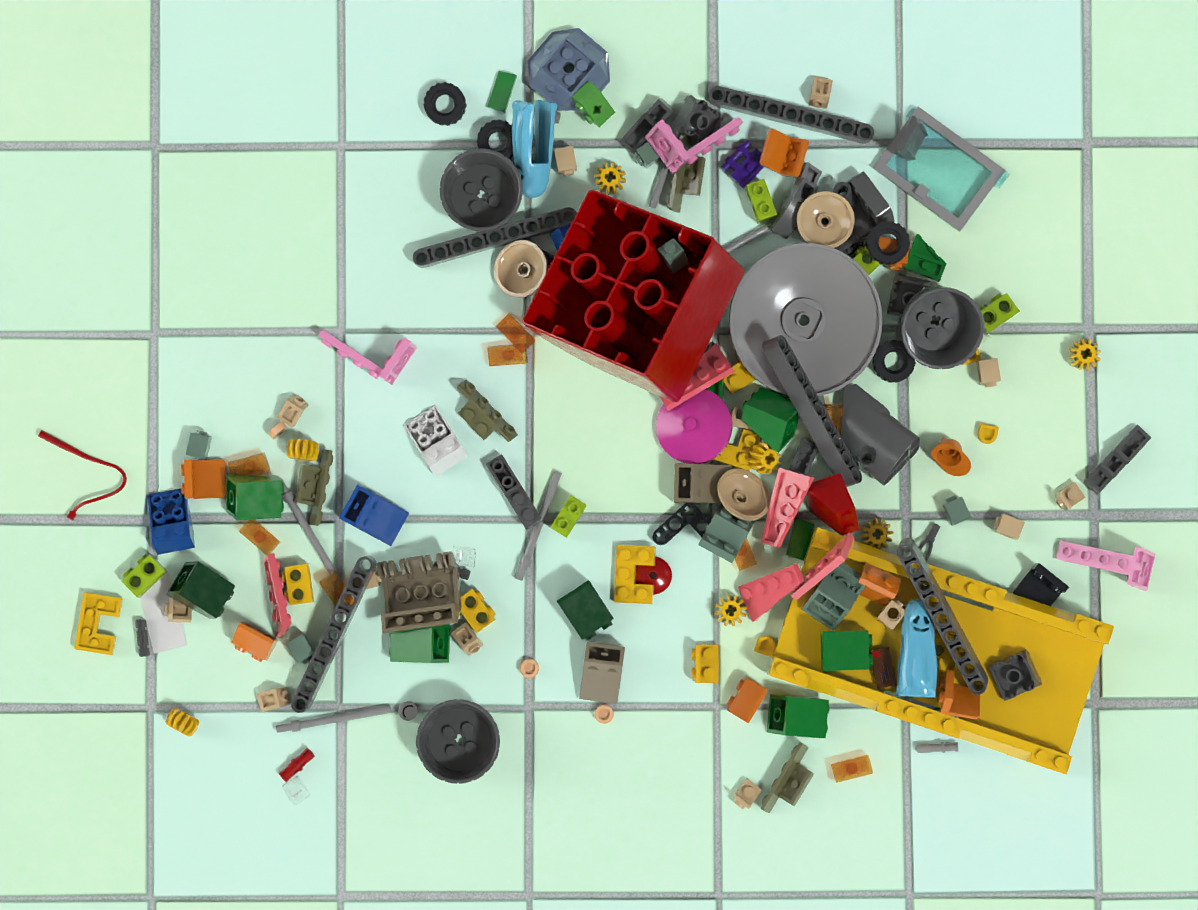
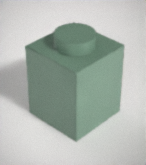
(646, 155)
(673, 256)
(198, 445)
(956, 510)
(301, 649)

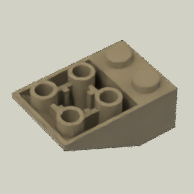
(697, 482)
(602, 672)

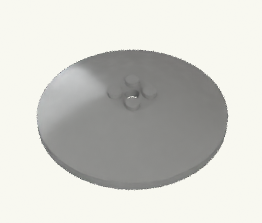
(827, 289)

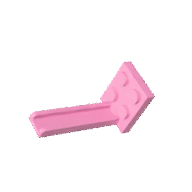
(672, 149)
(393, 364)
(1137, 566)

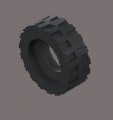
(430, 103)
(493, 127)
(888, 228)
(879, 362)

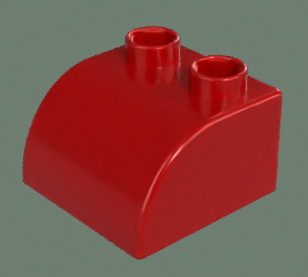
(622, 306)

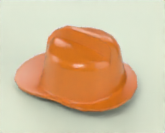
(951, 457)

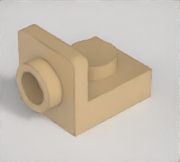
(820, 92)
(292, 410)
(738, 423)
(1069, 496)
(467, 639)
(273, 699)
(746, 794)

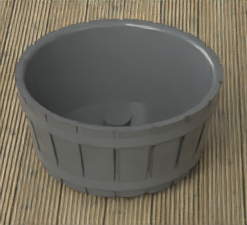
(475, 172)
(955, 335)
(448, 759)

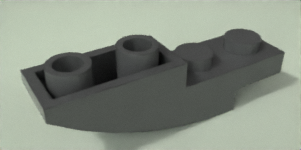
(803, 188)
(514, 492)

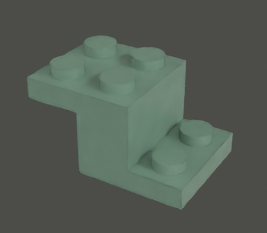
(725, 534)
(834, 596)

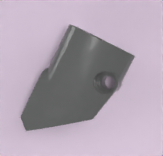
(868, 209)
(875, 435)

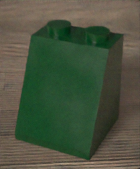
(201, 589)
(585, 610)

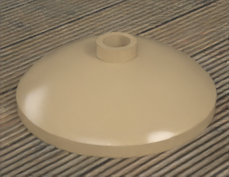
(828, 206)
(511, 267)
(743, 494)

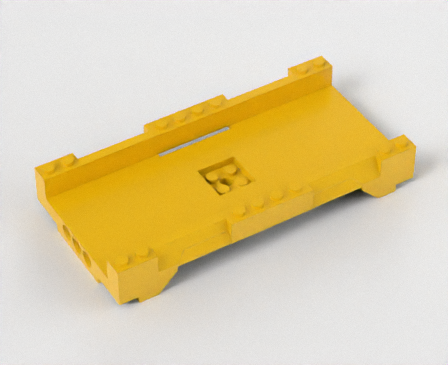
(1028, 727)

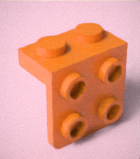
(784, 153)
(204, 479)
(879, 584)
(957, 699)

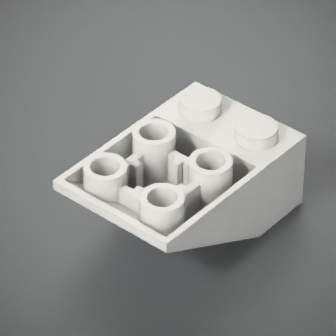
(435, 441)

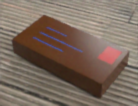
(883, 668)

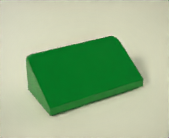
(502, 91)
(799, 539)

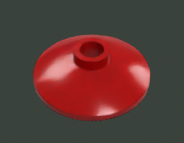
(663, 578)

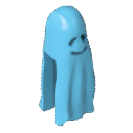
(533, 172)
(917, 653)

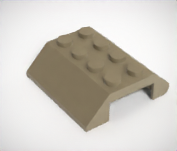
(420, 593)

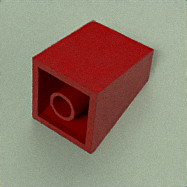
(833, 504)

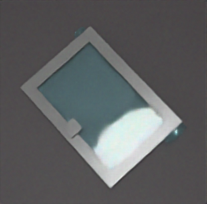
(947, 173)

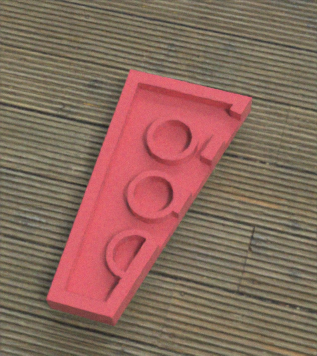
(710, 369)
(785, 502)
(825, 566)
(769, 590)
(276, 595)

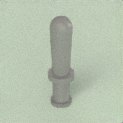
(928, 748)

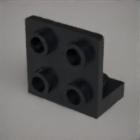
(1041, 586)

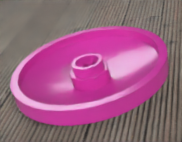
(695, 429)

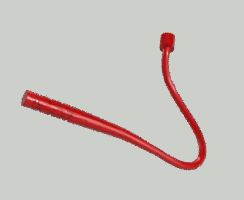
(63, 445)

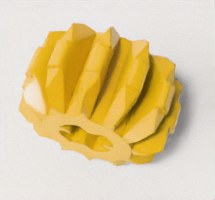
(605, 173)
(1088, 361)
(302, 449)
(764, 458)
(882, 529)
(735, 614)
(182, 722)

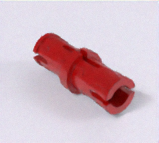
(296, 764)

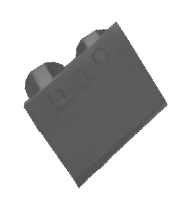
(697, 119)
(911, 139)
(903, 289)
(1015, 674)

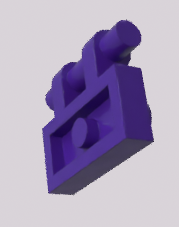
(748, 168)

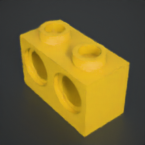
(303, 583)
(471, 613)

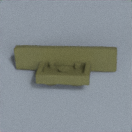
(686, 179)
(482, 415)
(312, 486)
(791, 781)

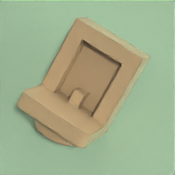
(177, 612)

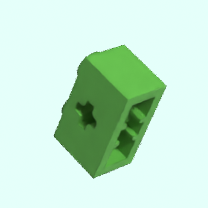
(593, 104)

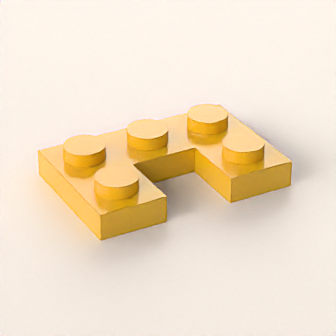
(740, 455)
(626, 560)
(87, 633)

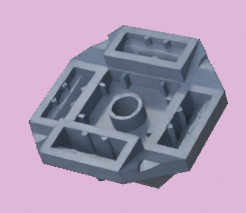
(563, 49)

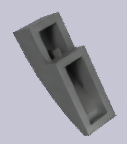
(636, 135)

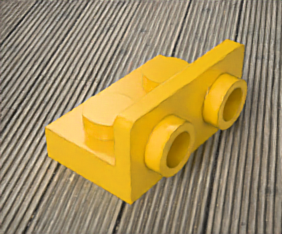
(738, 379)
(706, 663)

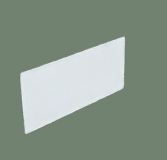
(163, 634)

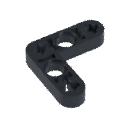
(692, 520)

